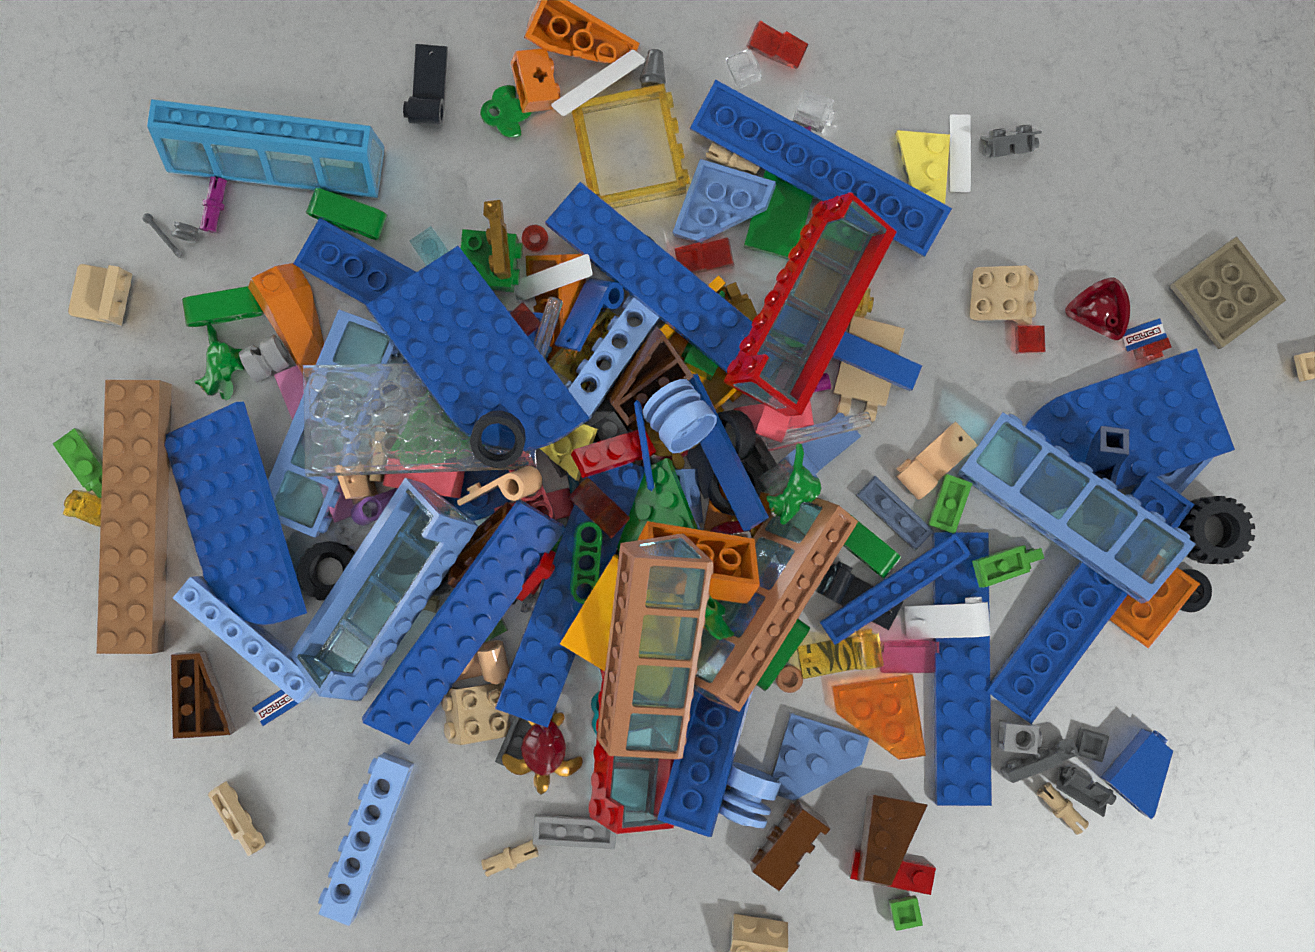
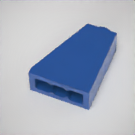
(1141, 771)

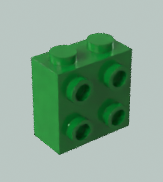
(477, 250)

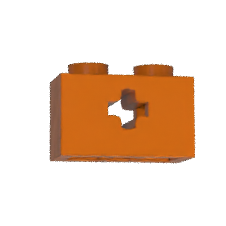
(534, 80)

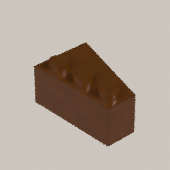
(647, 373)
(476, 544)
(197, 698)
(886, 837)
(788, 844)

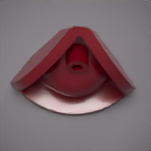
(1102, 308)

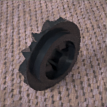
(1204, 590)

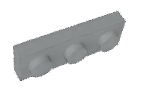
(572, 832)

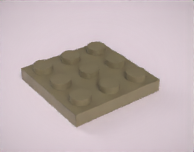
(1227, 293)

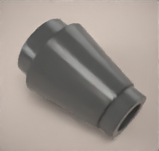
(653, 69)

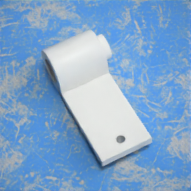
(948, 620)

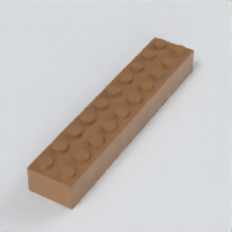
(134, 517)

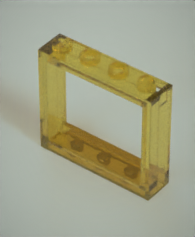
(676, 150)

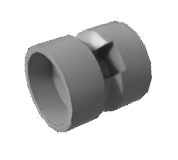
(265, 358)

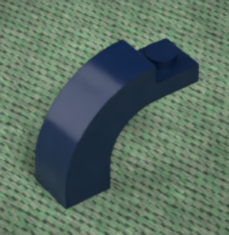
(1108, 452)

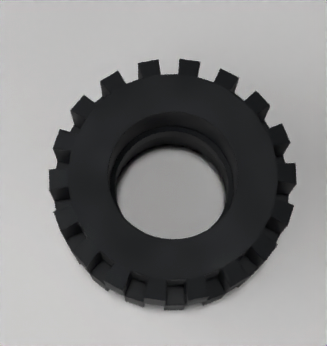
(1235, 526)

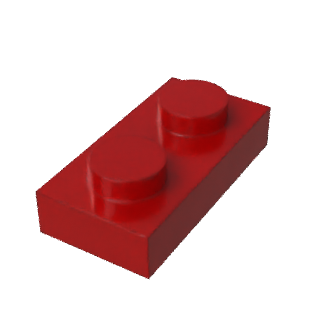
(542, 571)

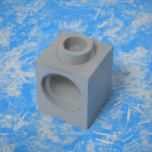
(1007, 737)

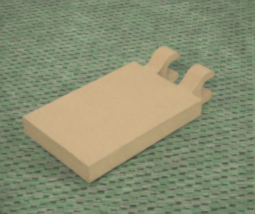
(858, 384)

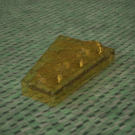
(567, 361)

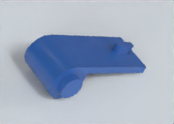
(593, 296)

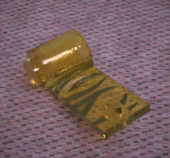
(852, 653)

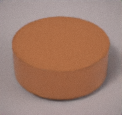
(789, 679)

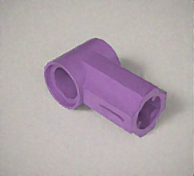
(376, 505)

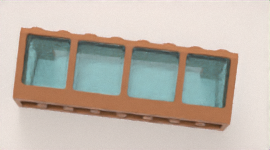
(790, 568)
(653, 647)

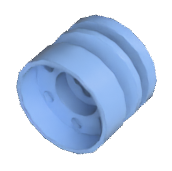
(679, 416)
(743, 800)

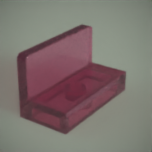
(909, 656)

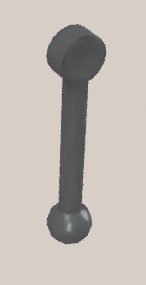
(148, 218)

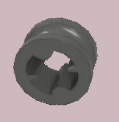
(185, 232)

